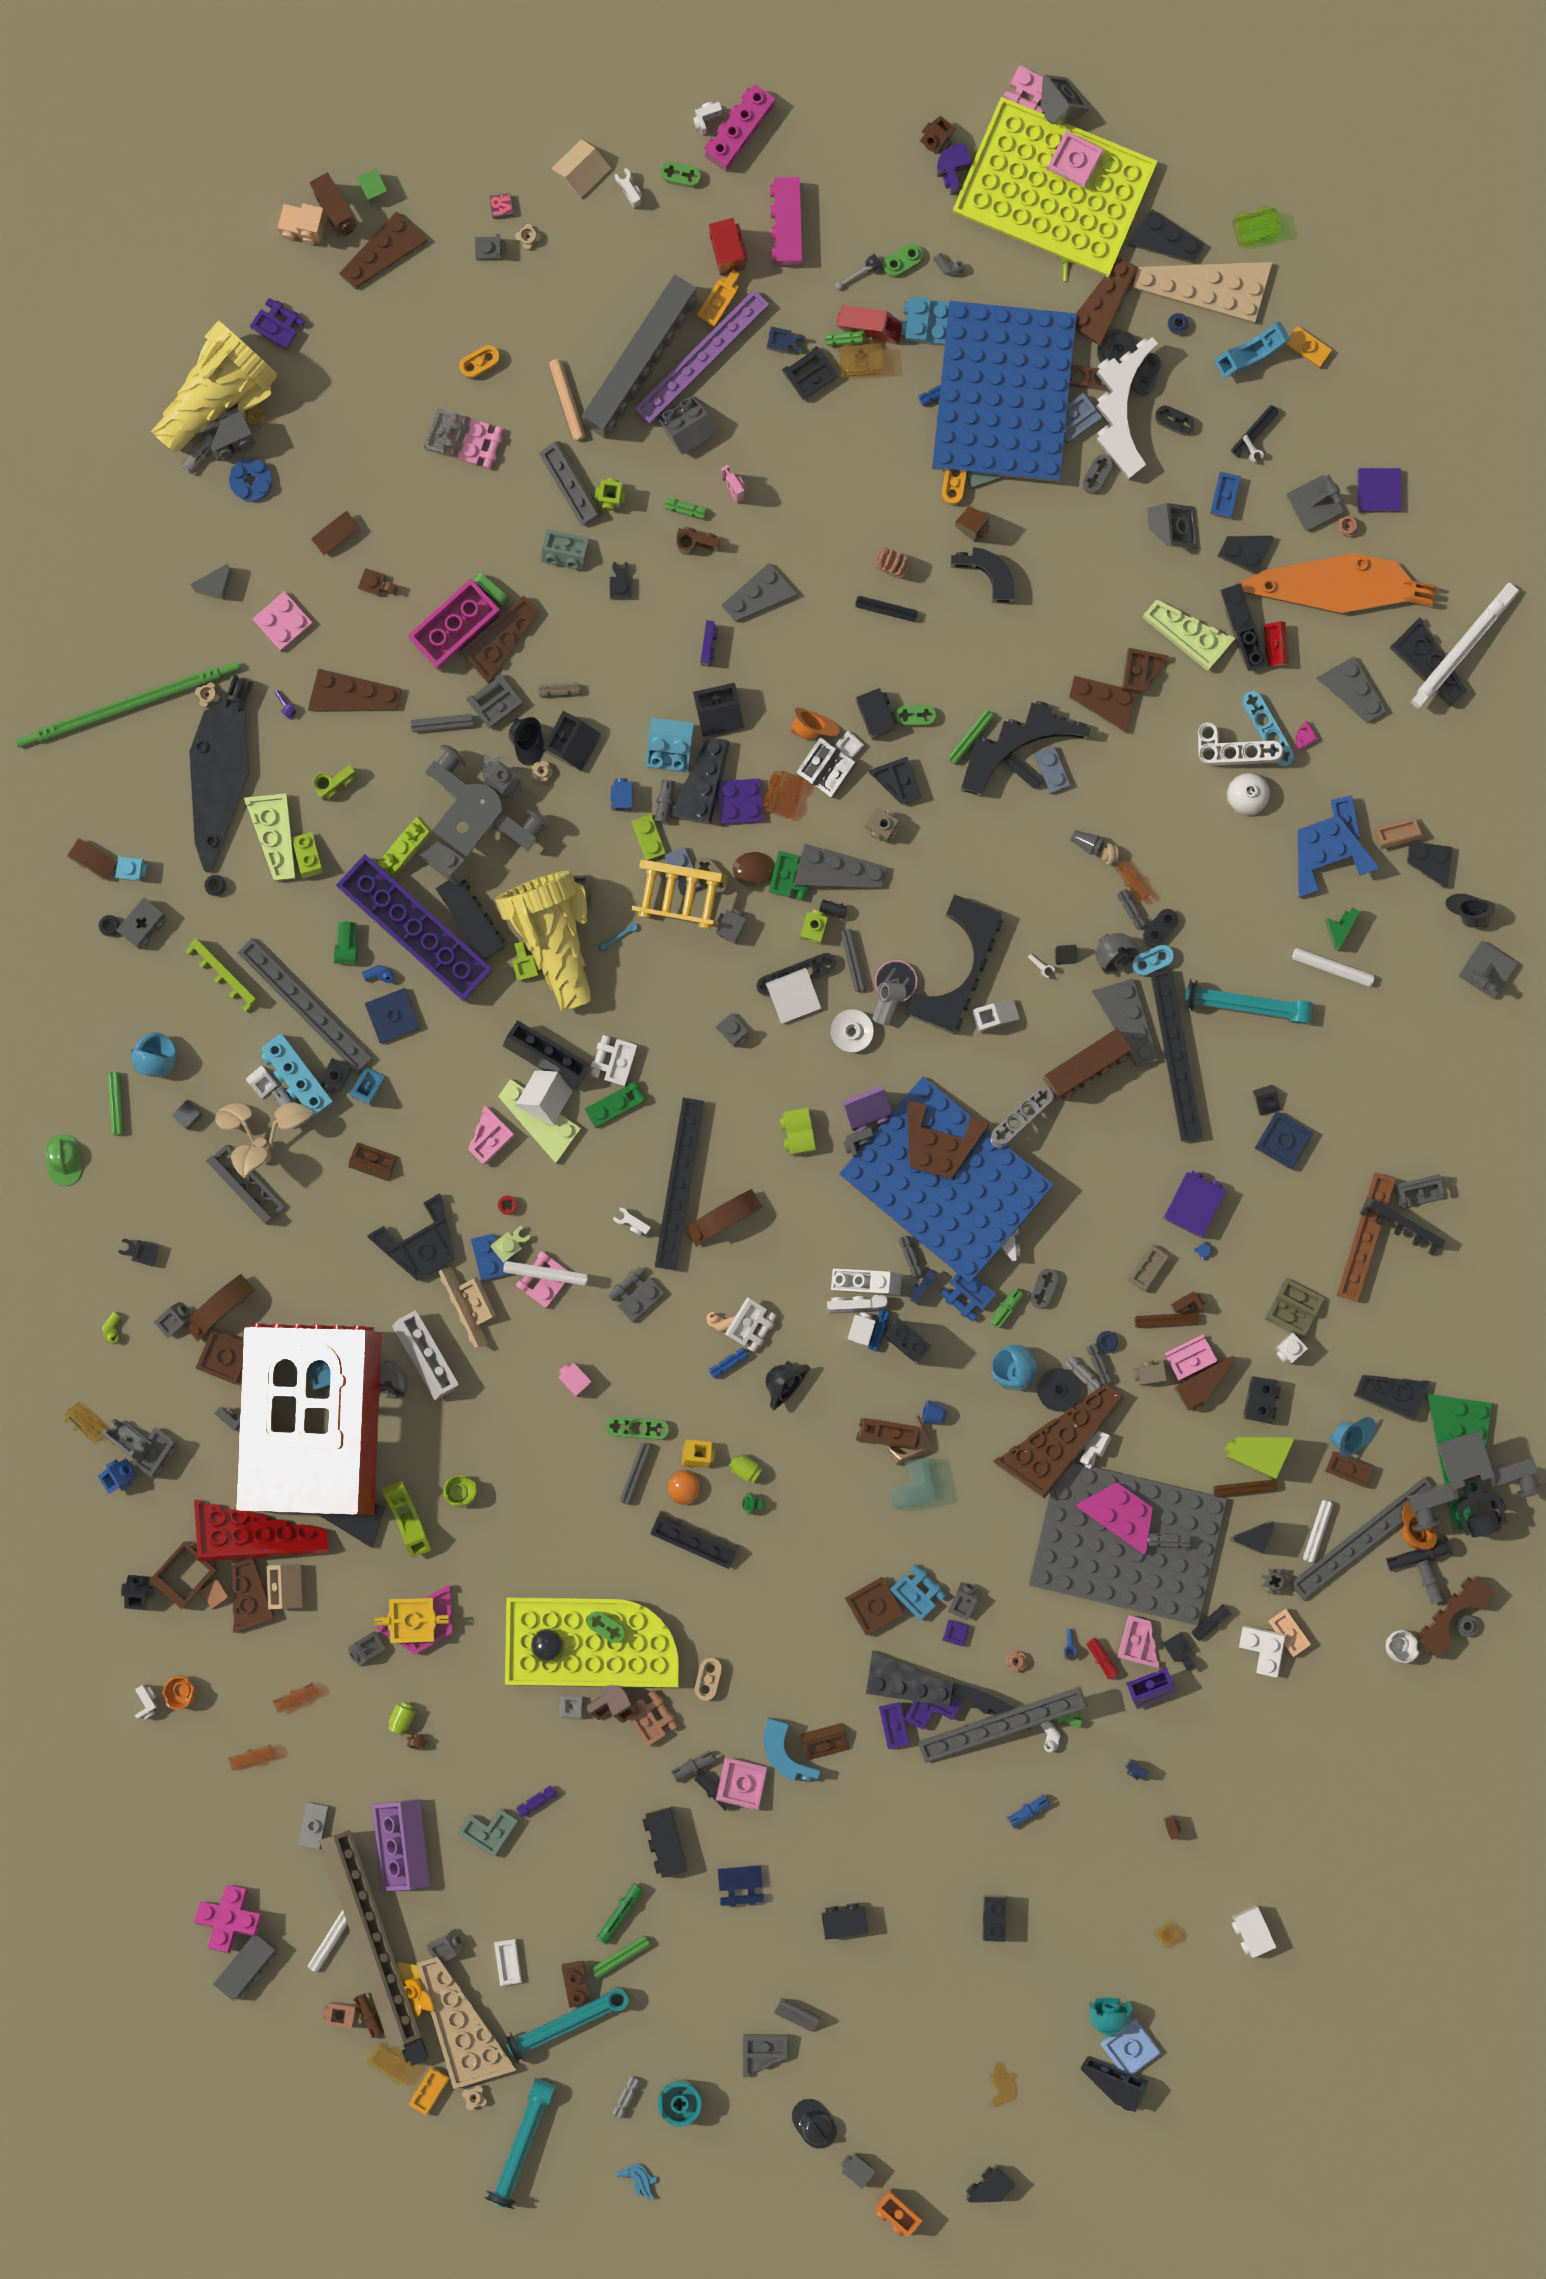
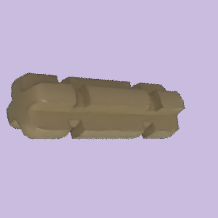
(559, 690)

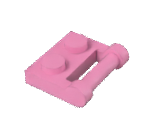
(545, 1289)

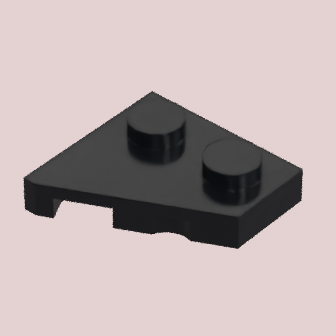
(1245, 551)

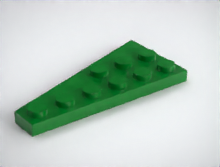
(1452, 1419)

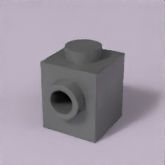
(730, 925)

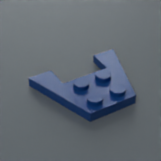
(1324, 845)

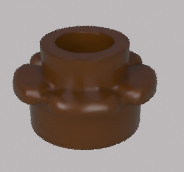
(416, 1742)

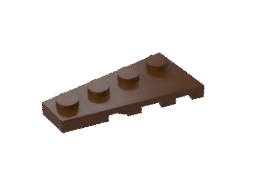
(388, 245)
(495, 643)

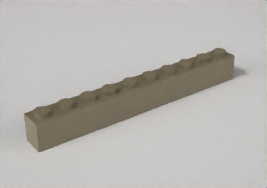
(370, 1938)

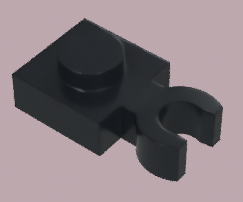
(620, 585)
(142, 1252)

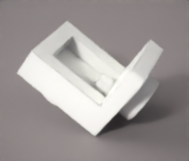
(707, 112)
(147, 1697)

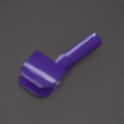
(289, 711)

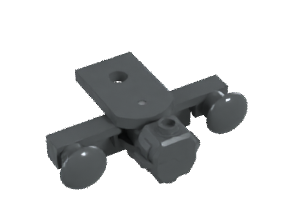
(481, 804)

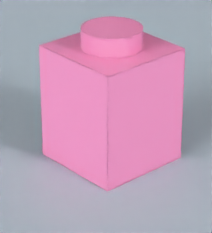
(574, 1378)

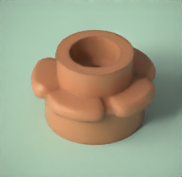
(1347, 520)
(1021, 1665)

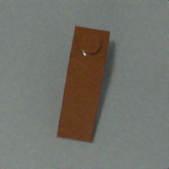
(1199, 1387)

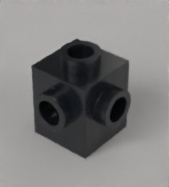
(136, 1588)

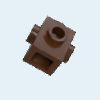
(938, 135)

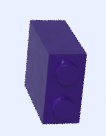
(1194, 1203)

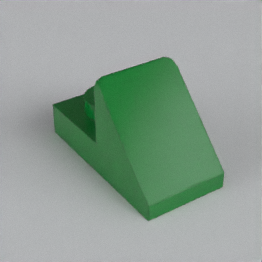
(1339, 932)

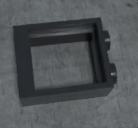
(915, 1345)

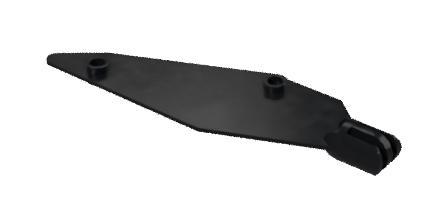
(219, 769)

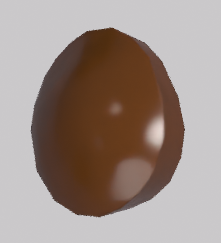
(753, 868)

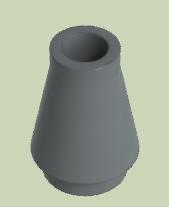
(1089, 842)

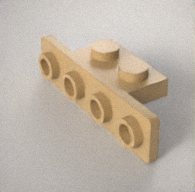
(470, 1304)

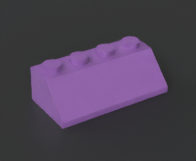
(401, 1845)

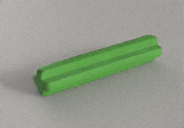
(970, 737)
(115, 1103)
(620, 1957)

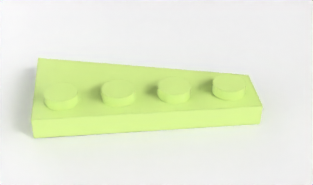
(1195, 639)
(273, 830)
(551, 1138)

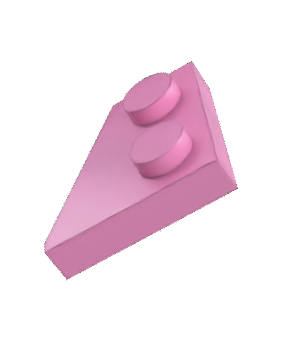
(489, 1137)
(1138, 1643)

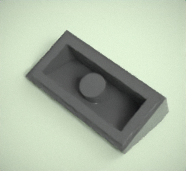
(797, 2015)

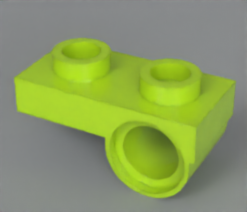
(344, 778)
(307, 855)

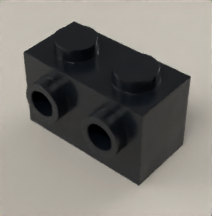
(1261, 1400)

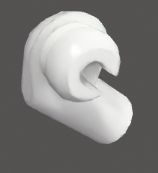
(1052, 1738)

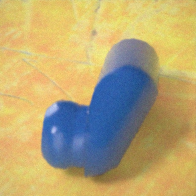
(380, 972)

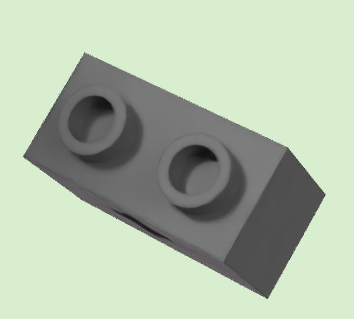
(142, 912)

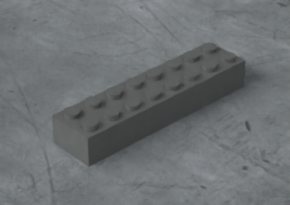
(640, 356)

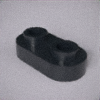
(1146, 374)
(1160, 927)

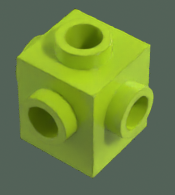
(610, 486)

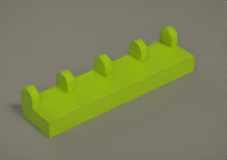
(223, 973)

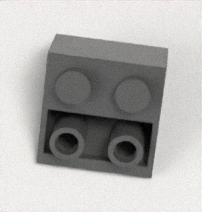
(687, 424)
(231, 437)

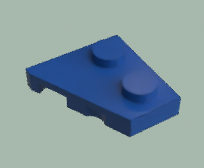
(487, 1260)

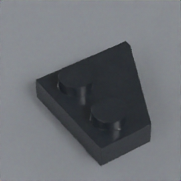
(898, 780)
(1431, 861)

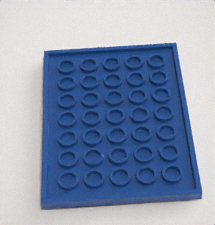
(1004, 391)
(956, 1218)

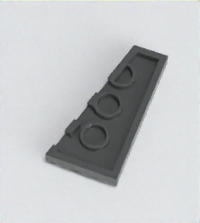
(834, 869)
(1125, 1012)

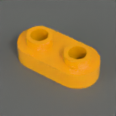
(479, 362)
(953, 484)

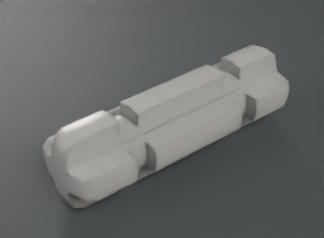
(1082, 1373)
(626, 2097)

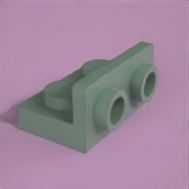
(564, 549)

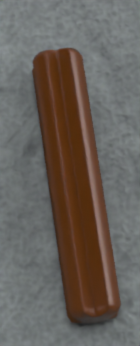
(1166, 1320)
(1245, 1488)

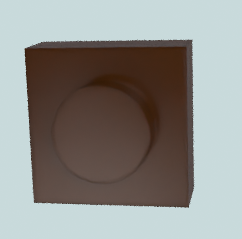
(1173, 1827)

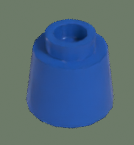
(933, 1413)

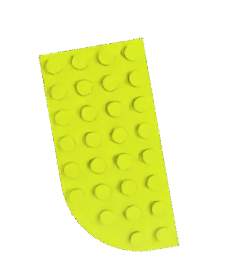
(640, 1660)

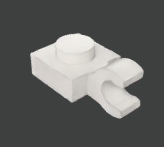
(631, 192)
(637, 1226)
(1095, 1447)

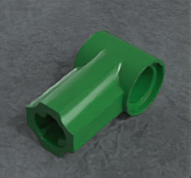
(346, 949)

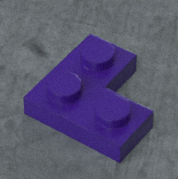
(920, 1712)

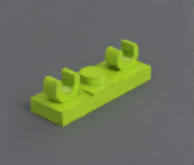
(405, 847)

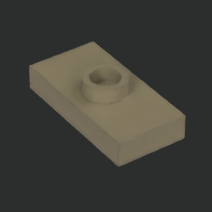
(1148, 1268)

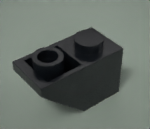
(991, 2188)

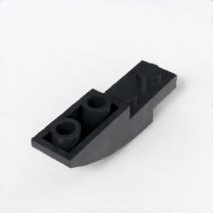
(1243, 627)

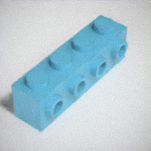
(296, 1074)

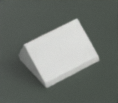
(545, 1096)

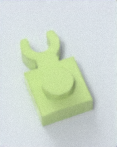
(508, 1245)

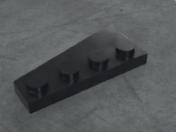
(1423, 656)

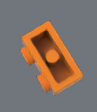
(895, 2210)

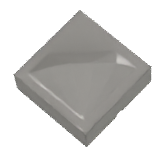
(571, 1707)

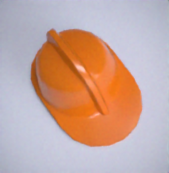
(812, 725)
(1416, 1539)

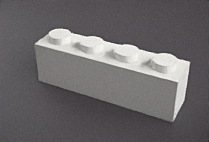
(425, 1355)

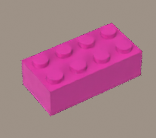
(454, 624)

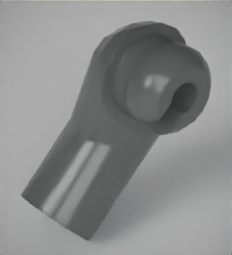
(949, 268)

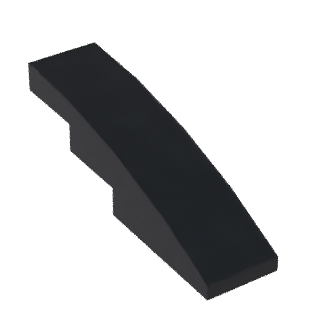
(982, 1700)

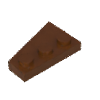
(249, 1596)

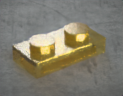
(389, 2064)

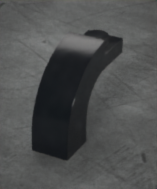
(993, 567)

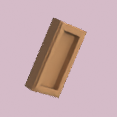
(1398, 833)

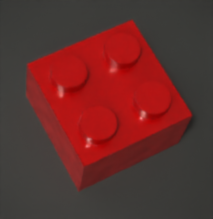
(726, 240)

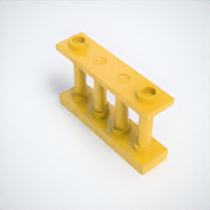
(692, 876)

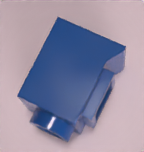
(622, 795)

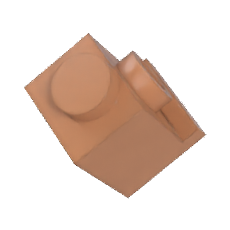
(348, 2019)

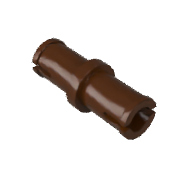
(368, 2015)

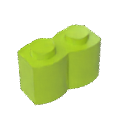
(798, 1131)

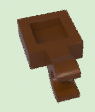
(373, 583)

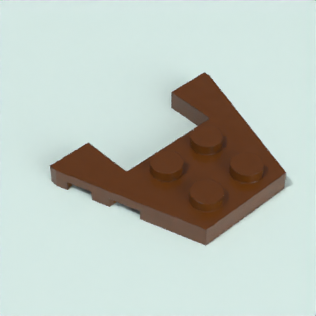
(936, 1151)

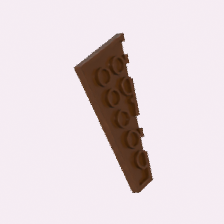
(1055, 1446)

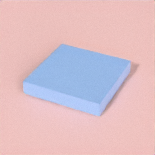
(1130, 2048)

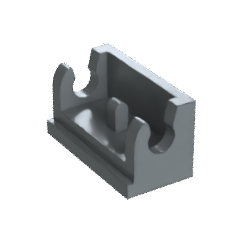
(1420, 1191)
(128, 1439)

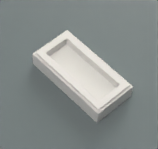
(508, 1962)

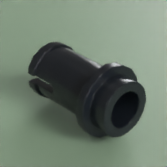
(833, 909)

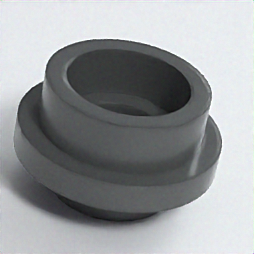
(1460, 1629)

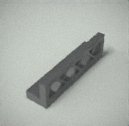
(241, 1192)

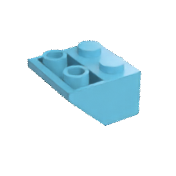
(669, 744)

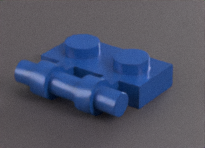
(976, 1292)

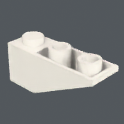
(866, 1281)

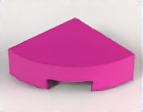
(1305, 736)

